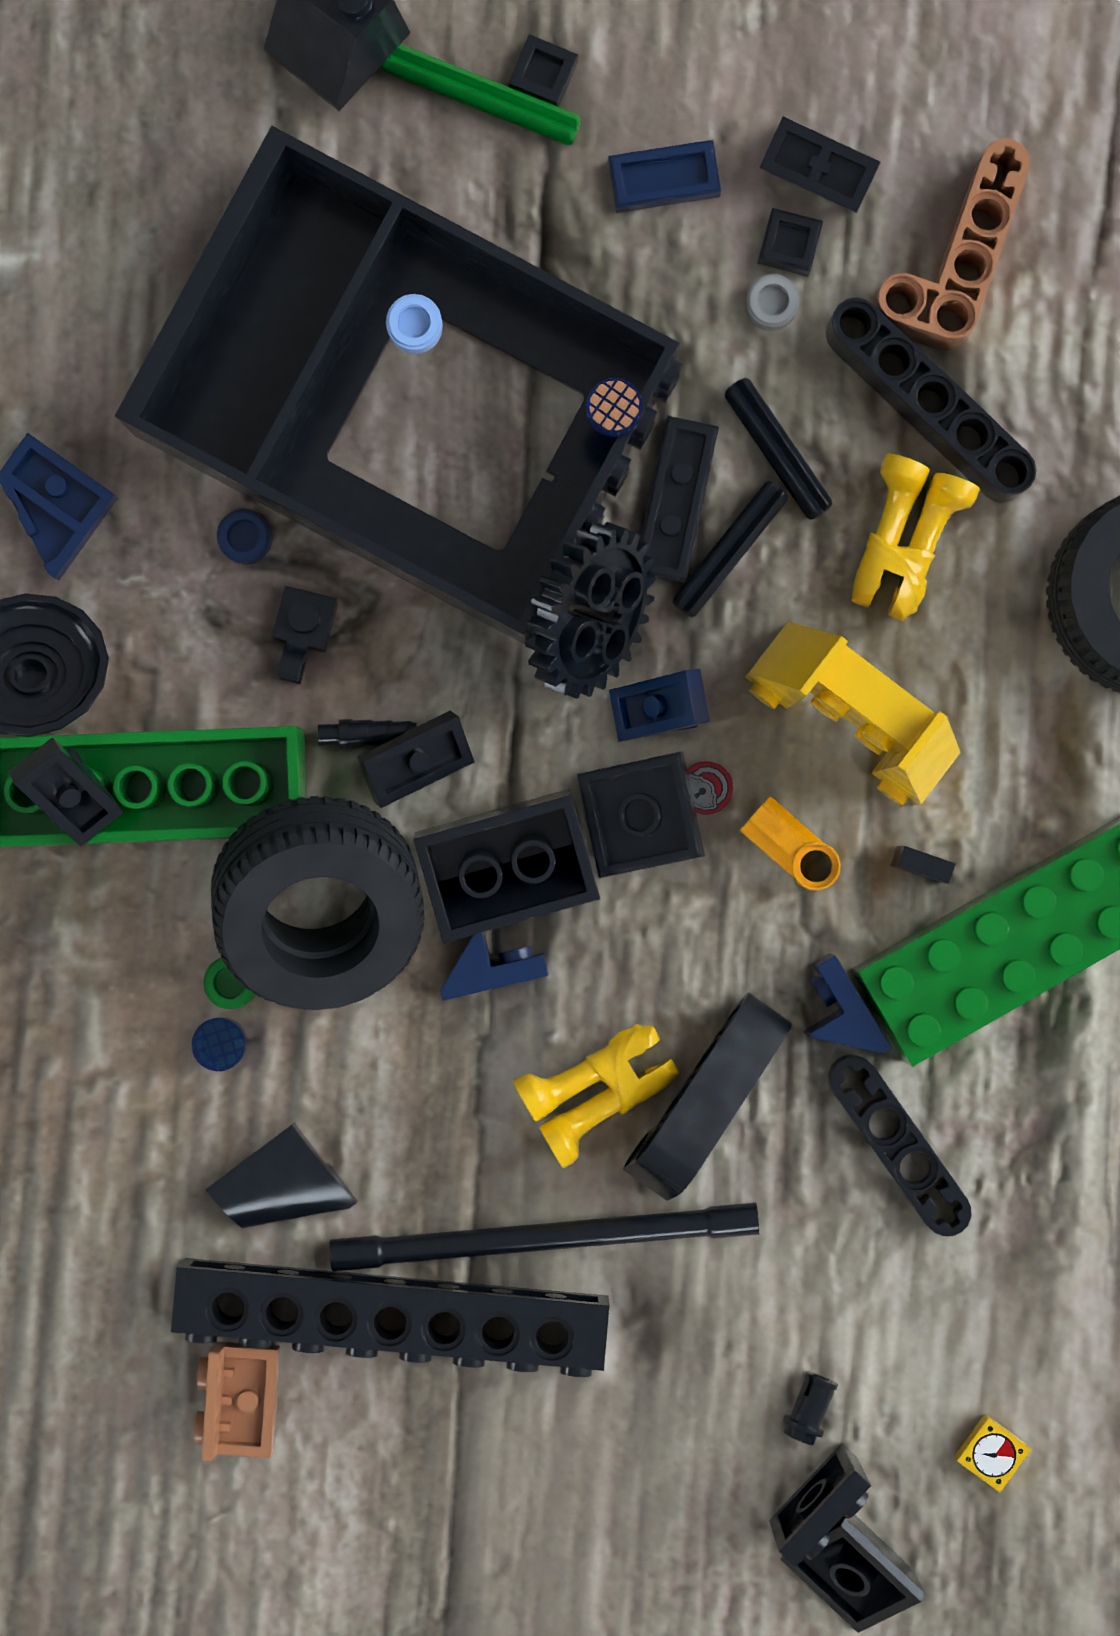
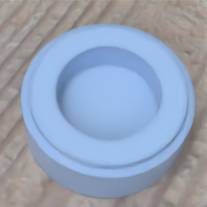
(414, 323)

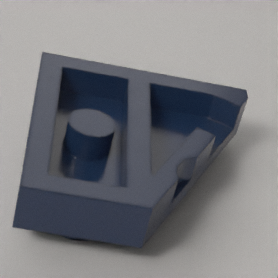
(54, 502)

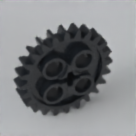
(605, 574)

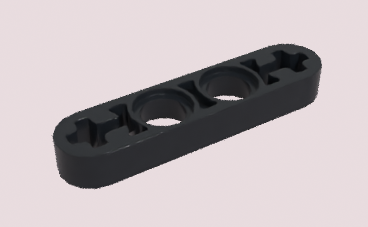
(897, 1146)

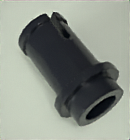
(810, 1408)

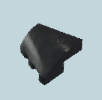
(280, 1183)

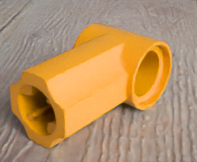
(787, 841)

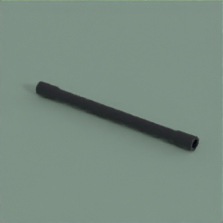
(377, 1251)

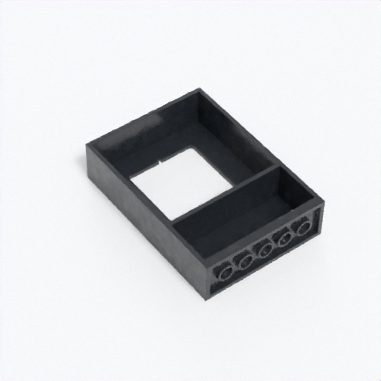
(290, 328)

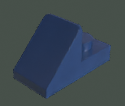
(659, 705)
(477, 974)
(852, 1021)

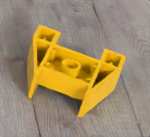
(848, 687)

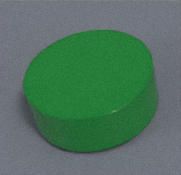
(223, 987)

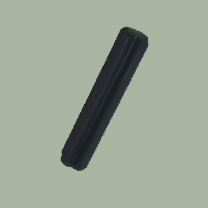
(778, 448)
(730, 549)

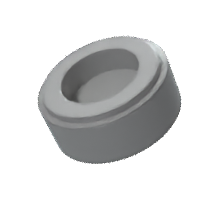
(772, 302)

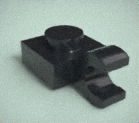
(303, 624)

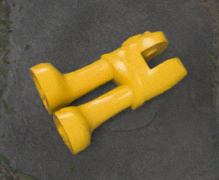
(904, 483)
(610, 1067)

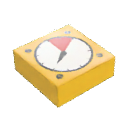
(992, 1453)

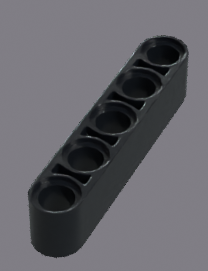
(923, 374)

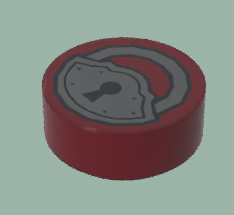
(710, 787)

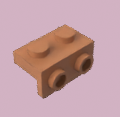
(238, 1401)

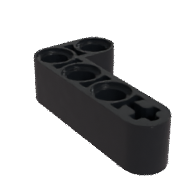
(709, 1099)

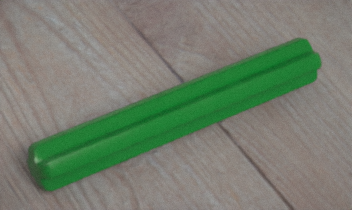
(483, 94)

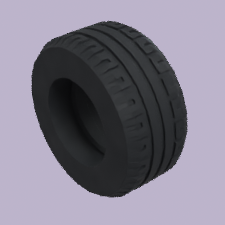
(1081, 596)
(329, 963)

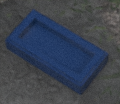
(664, 176)

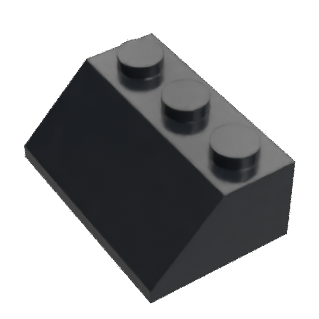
(506, 866)

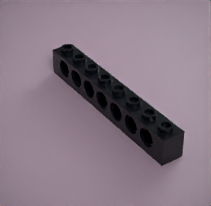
(202, 1320)

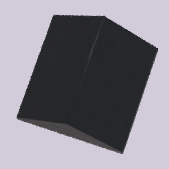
(860, 1576)

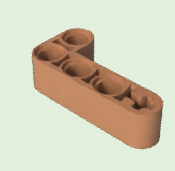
(966, 244)

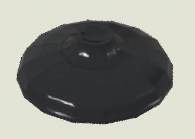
(48, 664)

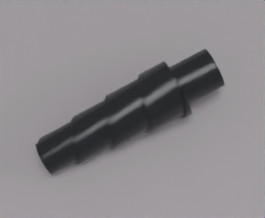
(359, 733)

